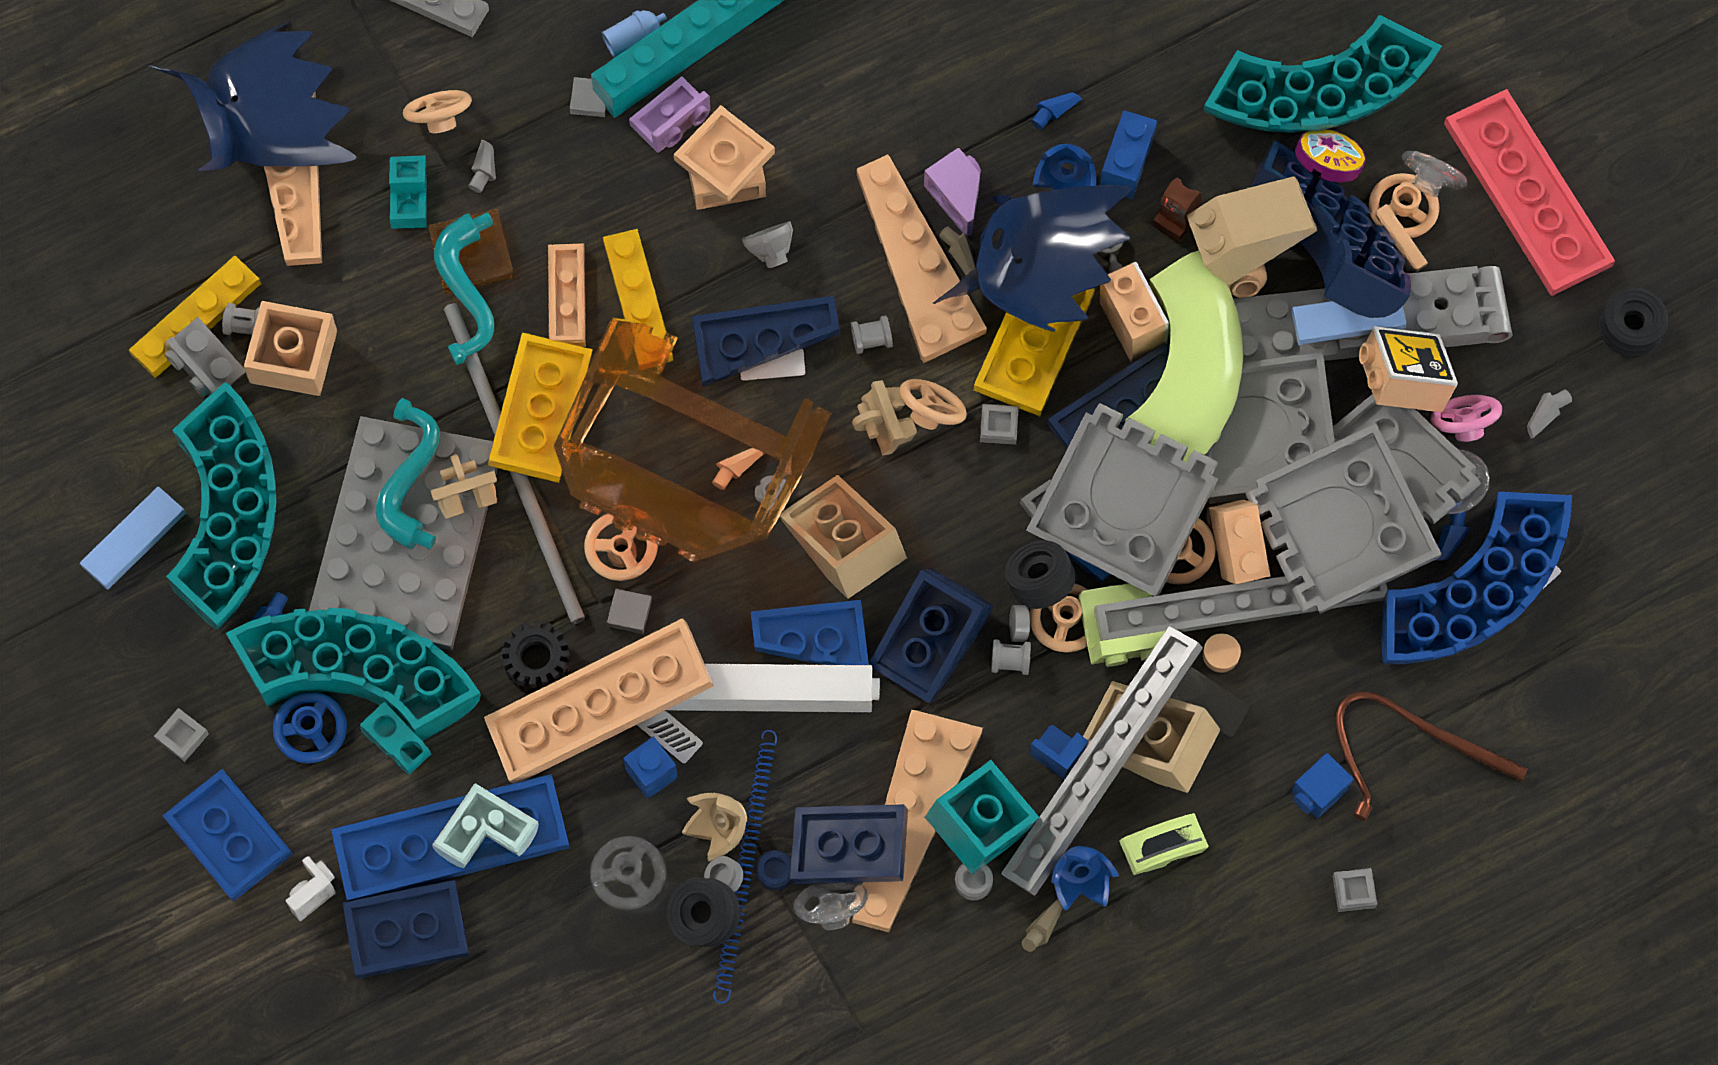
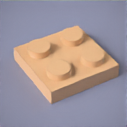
(724, 153)

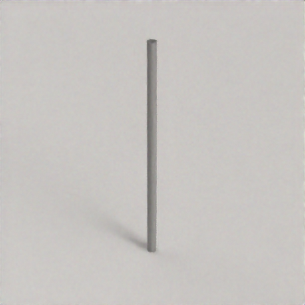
(521, 481)

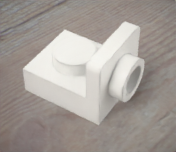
(310, 895)

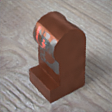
(1174, 207)

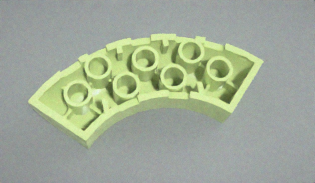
(1203, 357)

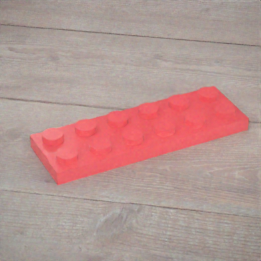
(1529, 192)

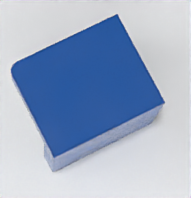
(1058, 750)

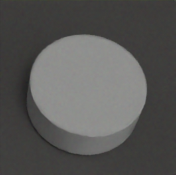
(1019, 623)
(725, 870)
(973, 886)

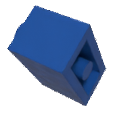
(1129, 151)

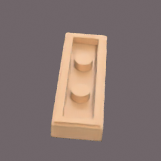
(567, 293)

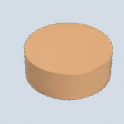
(1221, 653)

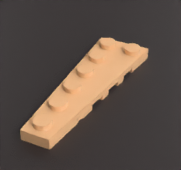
(297, 211)
(917, 264)
(927, 766)

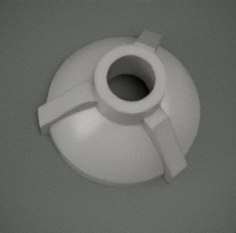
(770, 244)

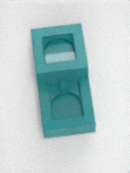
(408, 192)

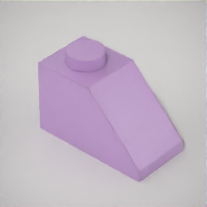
(955, 187)

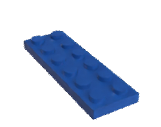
(398, 848)

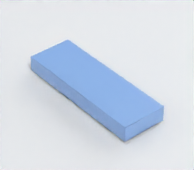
(1332, 321)
(132, 538)

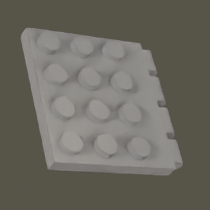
(1275, 421)
(1423, 455)
(1124, 499)
(1343, 521)

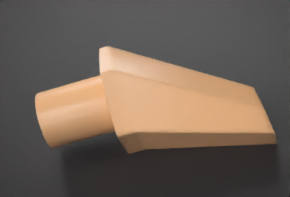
(735, 467)

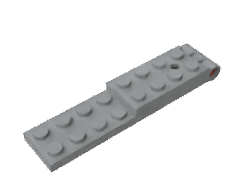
(1472, 314)

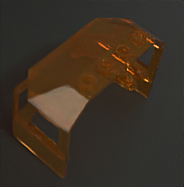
(648, 501)

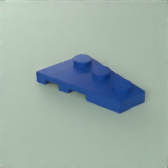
(813, 633)

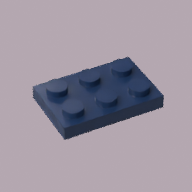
(849, 844)
(405, 929)

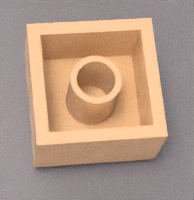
(290, 348)

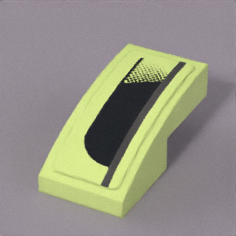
(1163, 843)

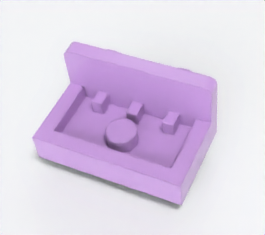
(671, 114)

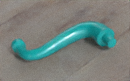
(446, 257)
(388, 506)

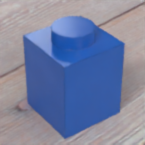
(650, 767)
(1321, 786)

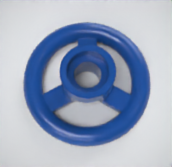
(305, 715)

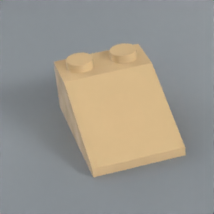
(1250, 227)
(844, 536)
(1172, 745)

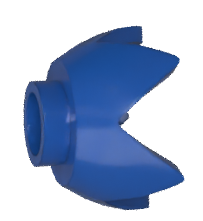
(1053, 175)
(1082, 872)

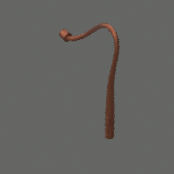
(1468, 748)

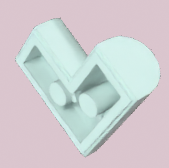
(482, 816)

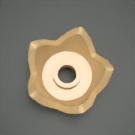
(717, 820)

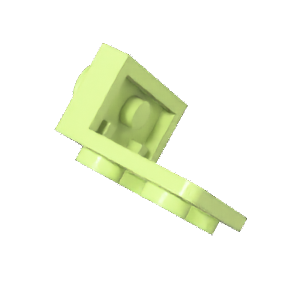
(1117, 650)

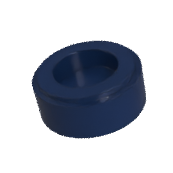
(774, 870)

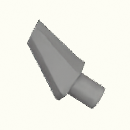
(483, 167)
(1547, 411)

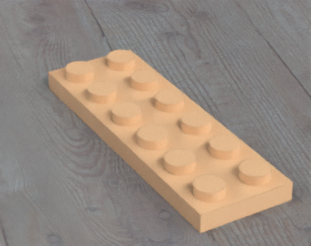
(598, 701)

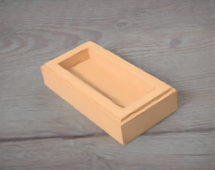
(1402, 239)

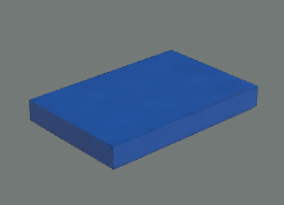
(227, 835)

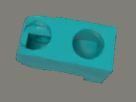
(395, 738)

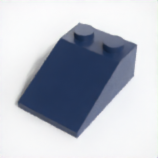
(930, 634)

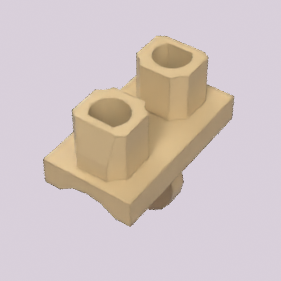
(879, 418)
(448, 495)

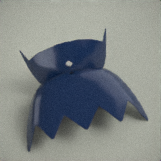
(274, 112)
(1056, 241)

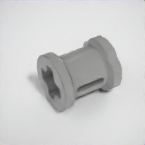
(239, 320)
(871, 334)
(1010, 657)

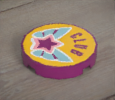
(1331, 154)

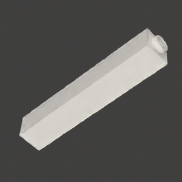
(786, 688)

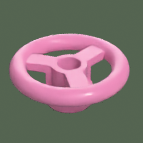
(1467, 421)

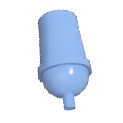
(631, 30)

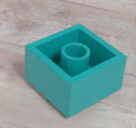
(981, 817)

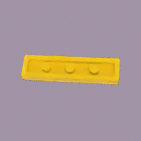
(634, 281)
(208, 302)

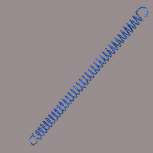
(748, 858)

